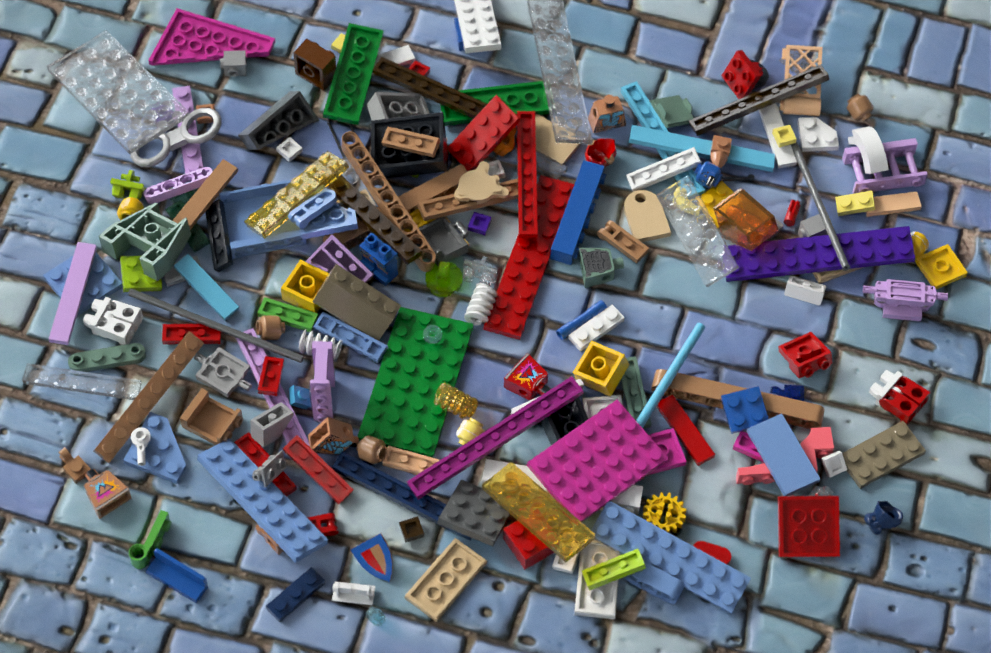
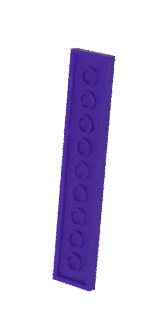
(818, 254)

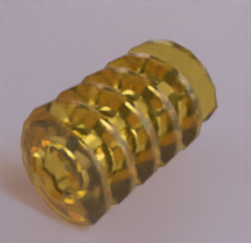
(455, 401)

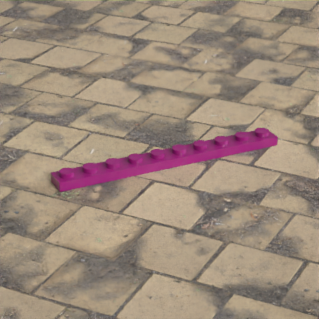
(494, 437)

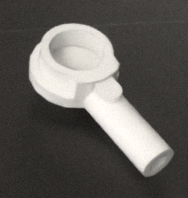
(140, 438)

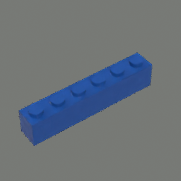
(577, 213)

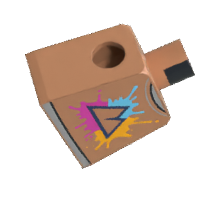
(105, 492)

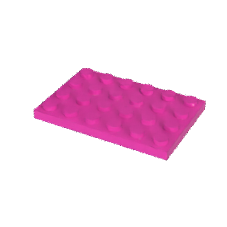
(597, 461)

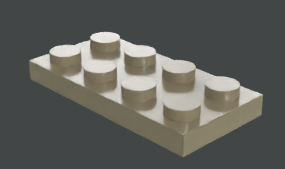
(882, 454)

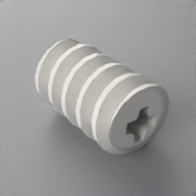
(480, 304)
(305, 343)

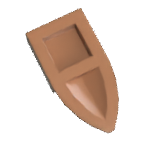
(720, 150)

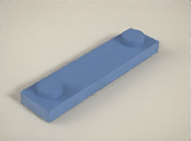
(350, 337)

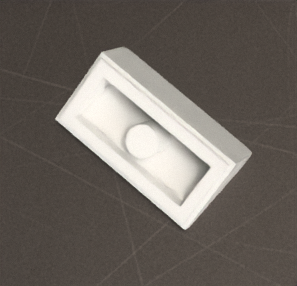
(805, 290)

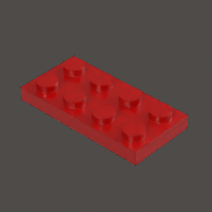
(483, 134)

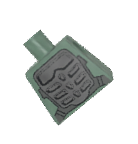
(598, 266)

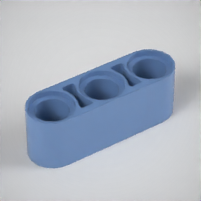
(657, 583)

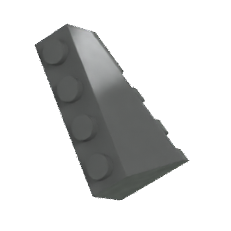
(280, 120)

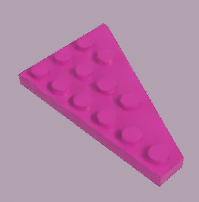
(201, 39)

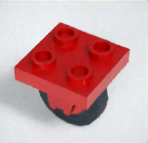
(744, 74)

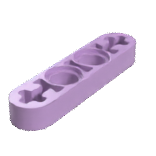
(160, 193)

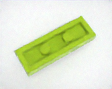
(613, 569)

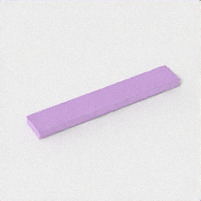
(72, 293)

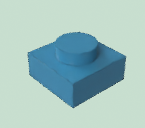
(299, 397)

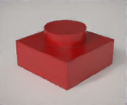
(420, 68)

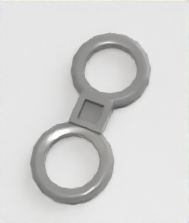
(181, 137)

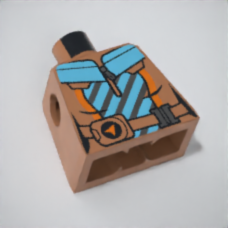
(606, 114)
(332, 437)

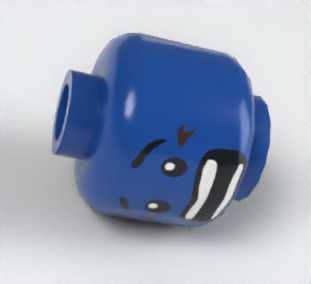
(708, 174)

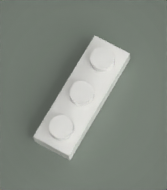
(596, 327)

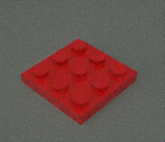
(808, 526)

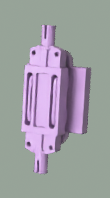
(904, 298)

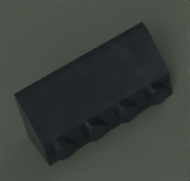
(564, 420)

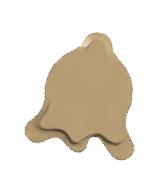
(479, 186)

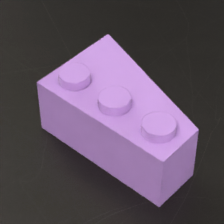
(333, 253)

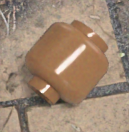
(860, 107)
(270, 327)
(371, 449)

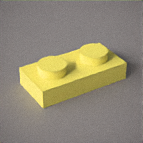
(855, 203)

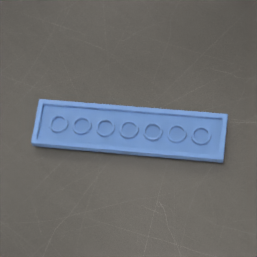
(264, 504)
(696, 569)

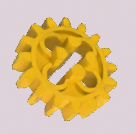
(674, 508)

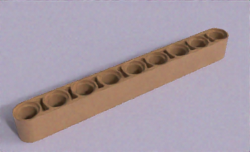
(437, 187)
(385, 193)
(709, 393)

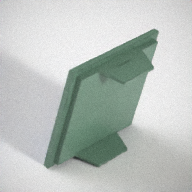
(673, 110)

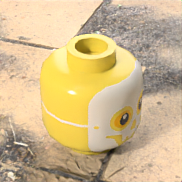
(469, 430)

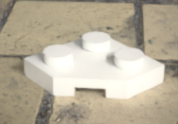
(816, 135)

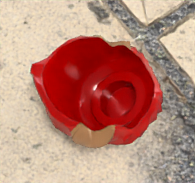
(601, 152)

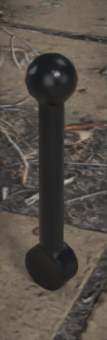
(750, 178)

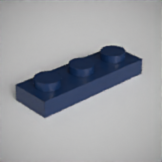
(295, 594)

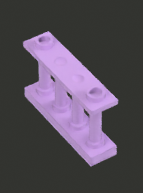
(892, 149)

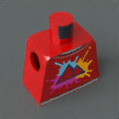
(527, 379)

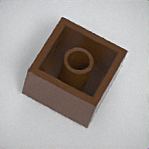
(315, 64)

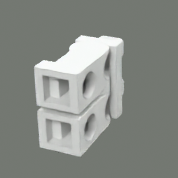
(114, 320)

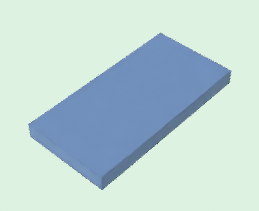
(783, 455)

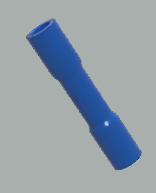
(571, 326)

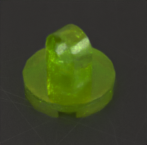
(444, 279)

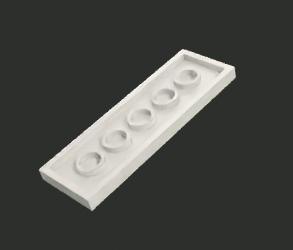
(477, 25)

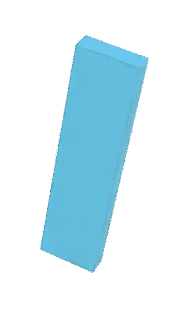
(206, 287)

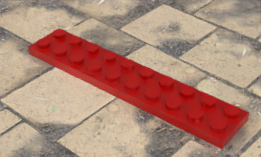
(528, 262)

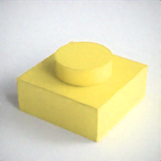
(784, 136)

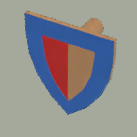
(375, 557)

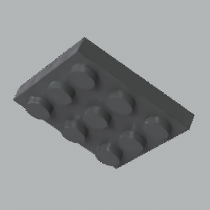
(474, 514)

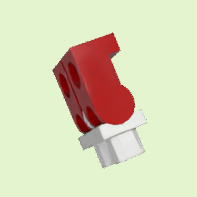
(899, 395)

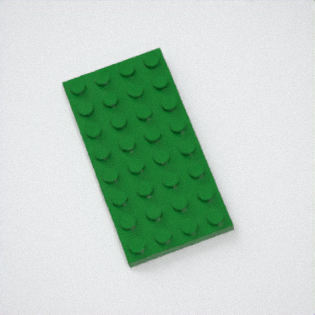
(411, 371)

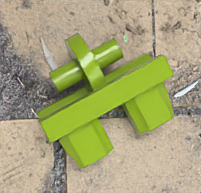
(119, 186)

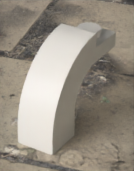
(870, 148)

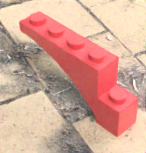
(815, 445)

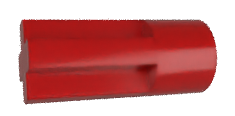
(792, 213)

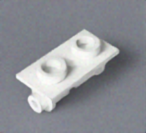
(353, 593)

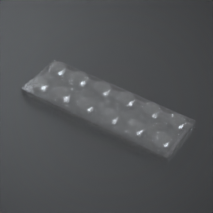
(697, 231)

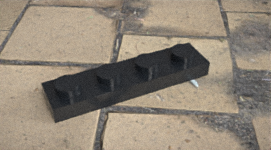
(218, 236)

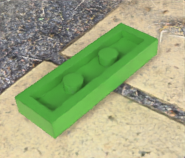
(291, 315)

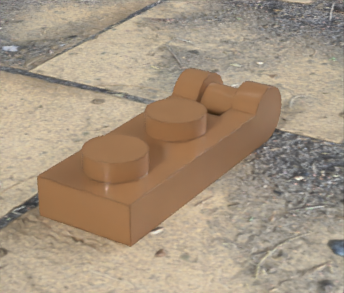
(623, 241)

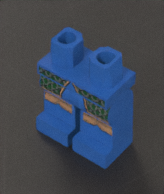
(379, 259)

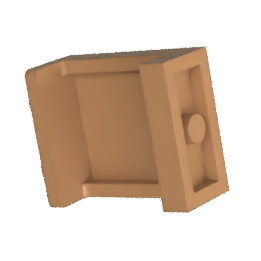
(210, 418)

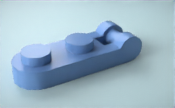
(312, 207)

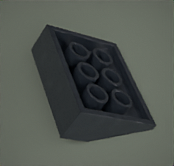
(402, 163)

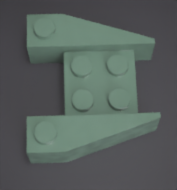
(152, 233)

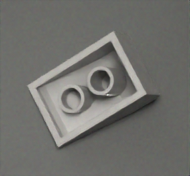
(394, 105)

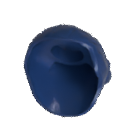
(883, 517)

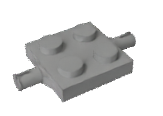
(222, 372)

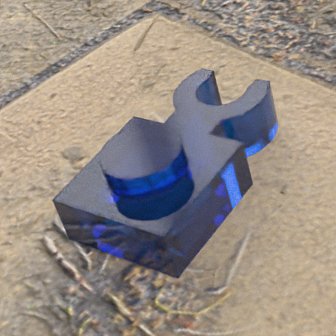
(790, 391)

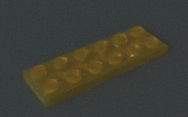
(300, 189)
(538, 512)

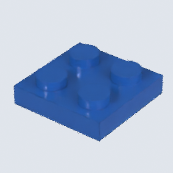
(744, 409)

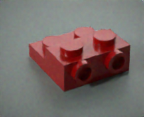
(806, 355)

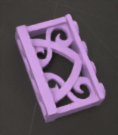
(323, 380)

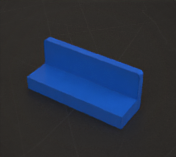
(177, 576)

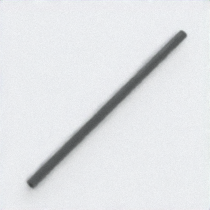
(820, 206)
(215, 325)

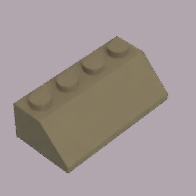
(356, 303)

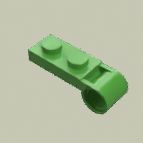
(152, 542)

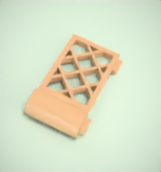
(800, 103)

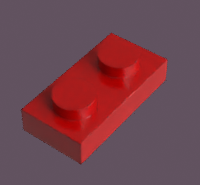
(271, 376)

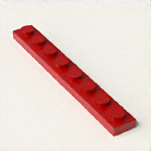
(527, 175)

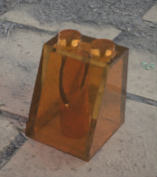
(744, 220)

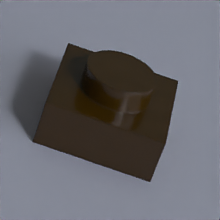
(411, 529)

